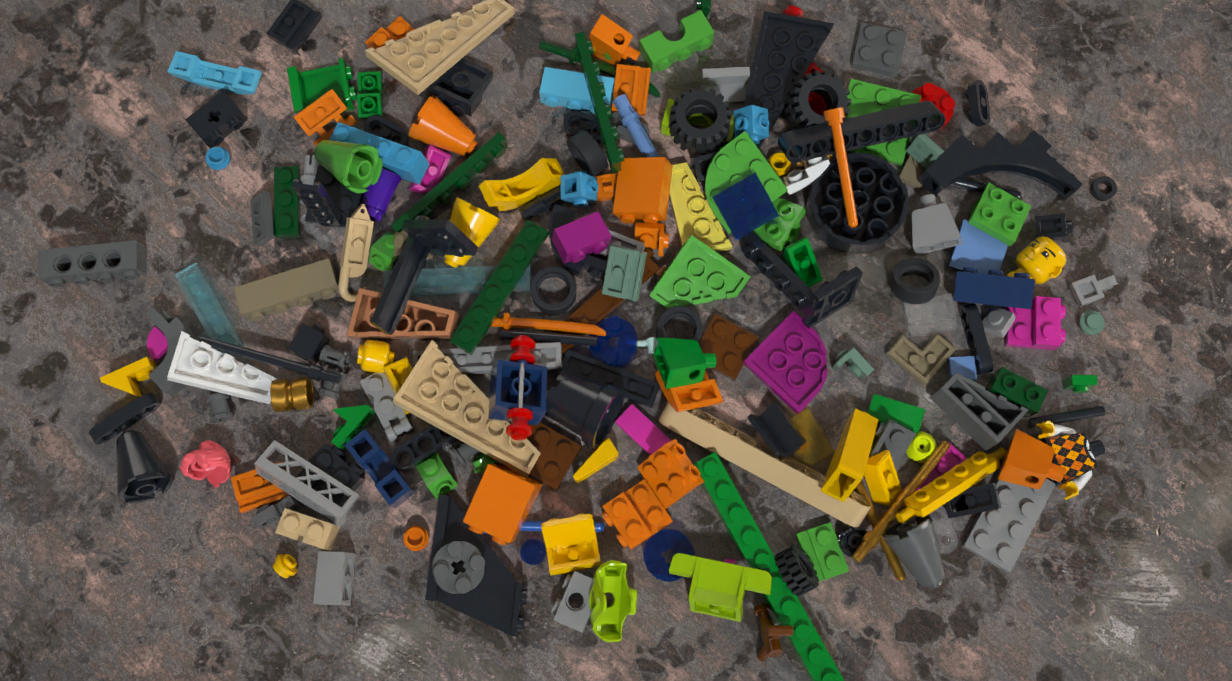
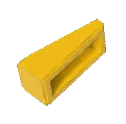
(601, 457)

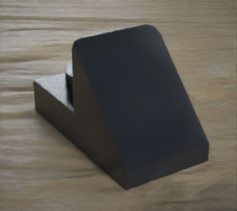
(974, 501)

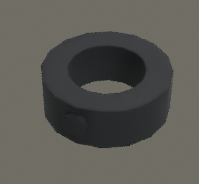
(1109, 182)

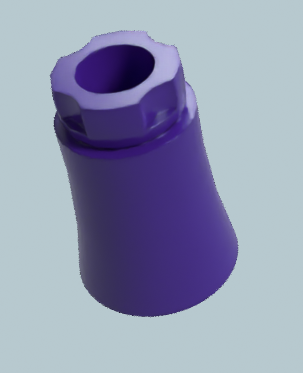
(380, 195)

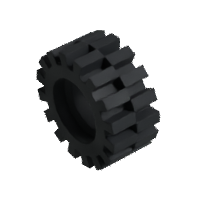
(796, 570)

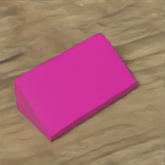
(438, 162)

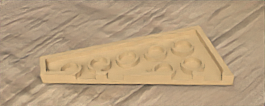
(439, 45)
(458, 407)

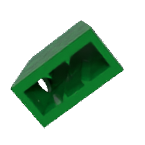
(681, 361)

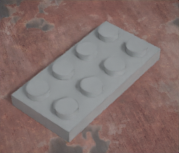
(1002, 532)

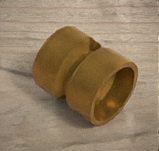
(292, 394)

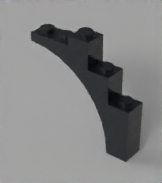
(1000, 156)

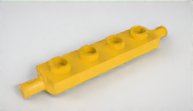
(950, 484)

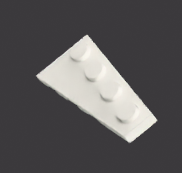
(209, 369)

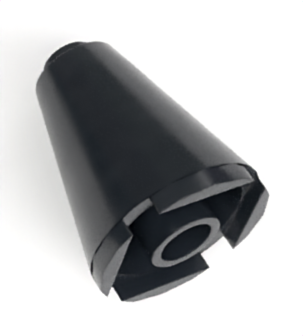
(139, 469)

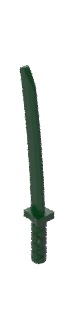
(573, 57)

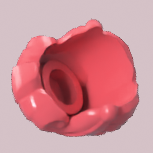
(208, 461)

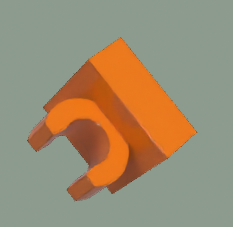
(606, 187)

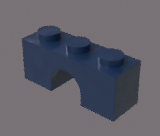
(380, 468)

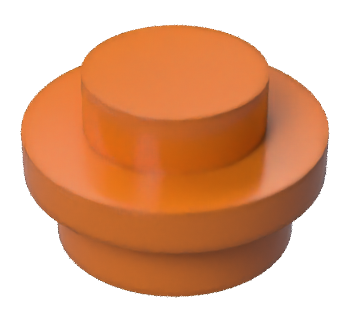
(416, 538)

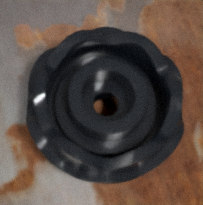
(846, 537)

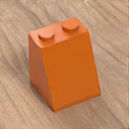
(502, 503)

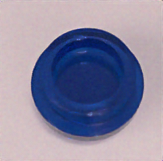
(533, 552)

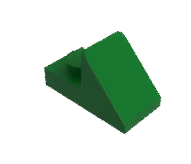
(802, 261)
(356, 420)

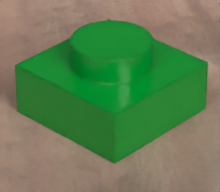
(1080, 383)

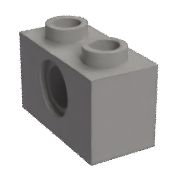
(564, 612)

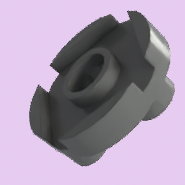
(443, 571)

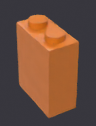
(643, 190)

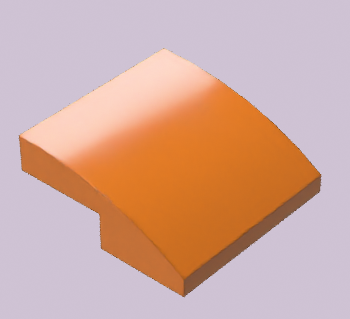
(693, 395)

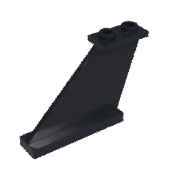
(497, 596)

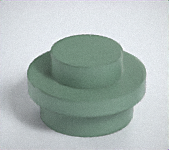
(1091, 322)

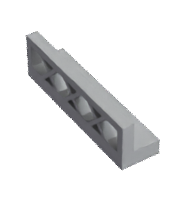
(299, 490)

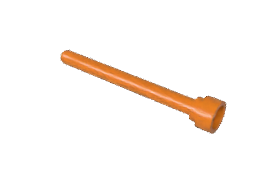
(834, 119)

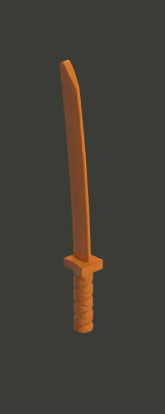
(508, 323)

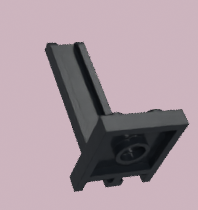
(327, 200)
(424, 237)
(814, 305)

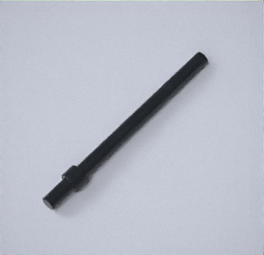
(314, 371)

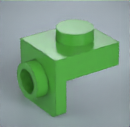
(383, 252)
(436, 476)

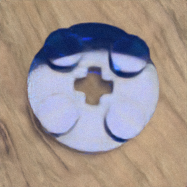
(627, 343)
(660, 543)

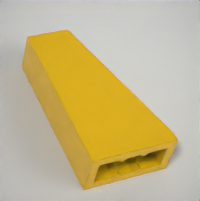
(850, 456)

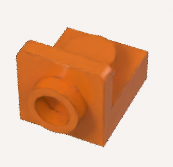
(652, 236)

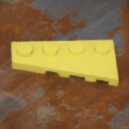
(693, 212)

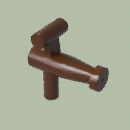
(770, 633)

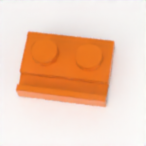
(635, 84)
(255, 491)

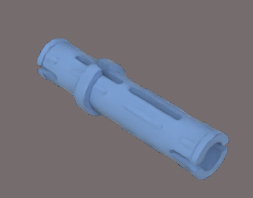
(631, 121)

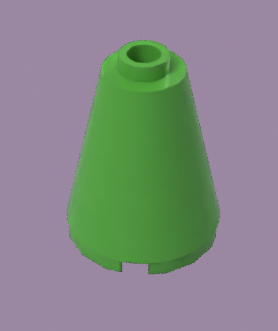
(350, 163)

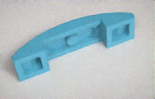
(214, 76)

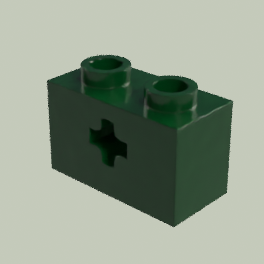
(1017, 390)

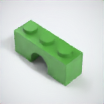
(661, 53)

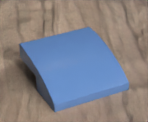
(977, 251)

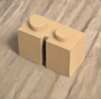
(307, 529)

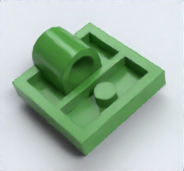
(999, 214)
(784, 227)

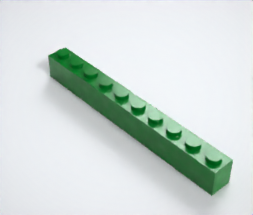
(757, 554)

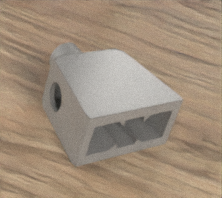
(933, 227)

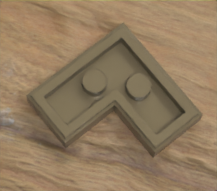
(921, 363)

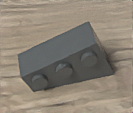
(976, 410)

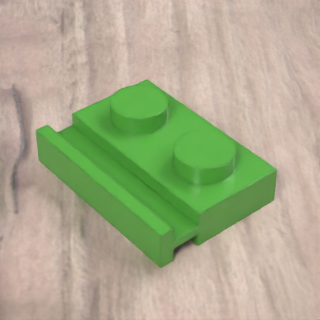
(824, 551)

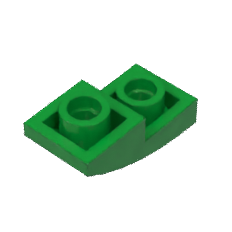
(370, 94)
(900, 412)

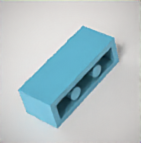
(570, 89)

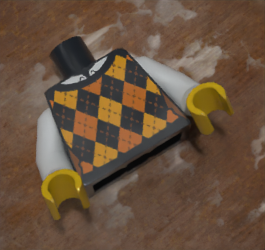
(1073, 453)

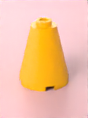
(473, 223)

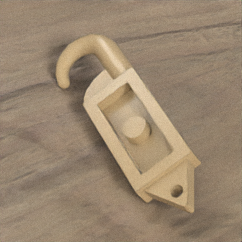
(355, 250)

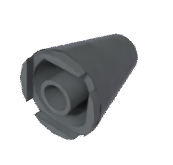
(917, 549)

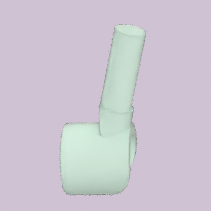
(650, 343)

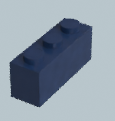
(994, 288)

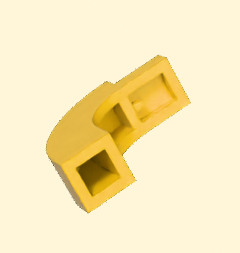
(523, 188)

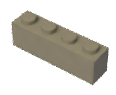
(287, 290)

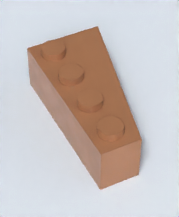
(416, 322)

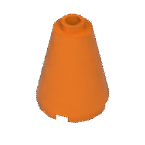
(442, 128)

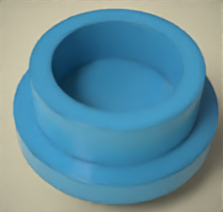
(217, 158)

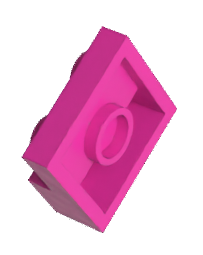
(1037, 326)

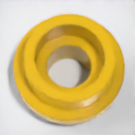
(779, 158)
(285, 565)

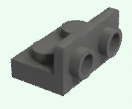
(894, 438)

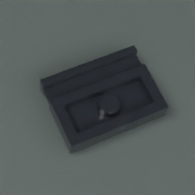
(294, 25)

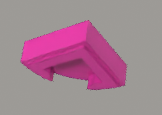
(157, 343)

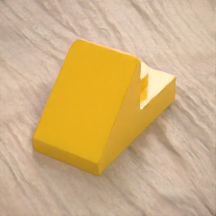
(127, 377)

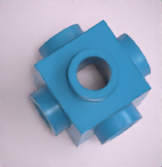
(753, 121)
(579, 188)

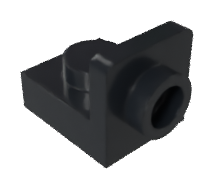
(1054, 227)

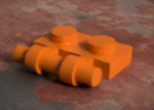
(320, 113)

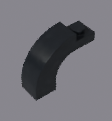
(595, 266)

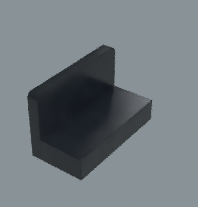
(777, 431)

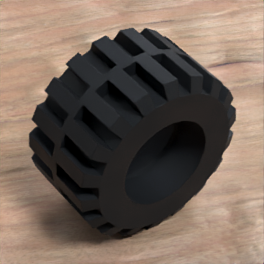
(819, 83)
(700, 103)

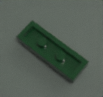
(286, 203)

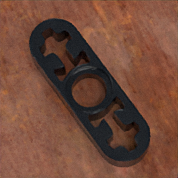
(976, 338)
(124, 418)

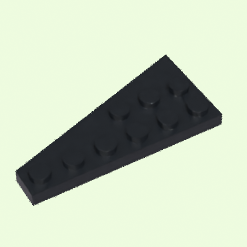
(781, 59)

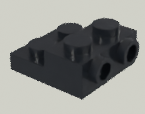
(462, 87)
(330, 461)

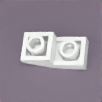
(801, 178)

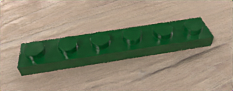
(602, 110)
(454, 181)
(499, 287)

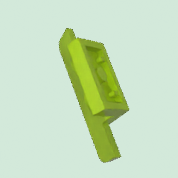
(719, 586)

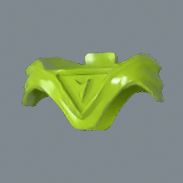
(605, 620)

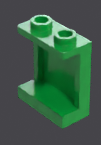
(312, 84)

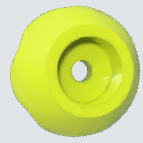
(918, 454)

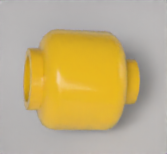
(374, 356)

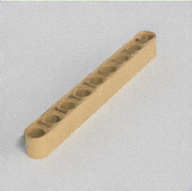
(762, 462)

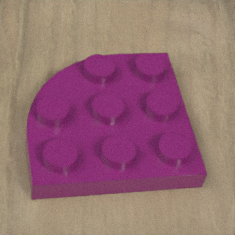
(791, 362)

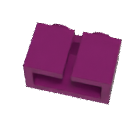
(581, 237)

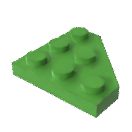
(698, 277)

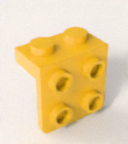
(571, 544)

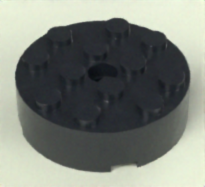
(881, 211)

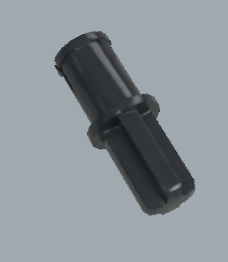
(540, 204)

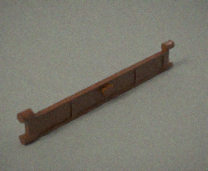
(601, 305)

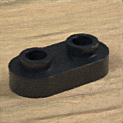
(978, 103)
(586, 123)
(388, 129)

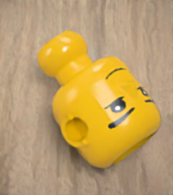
(1041, 260)

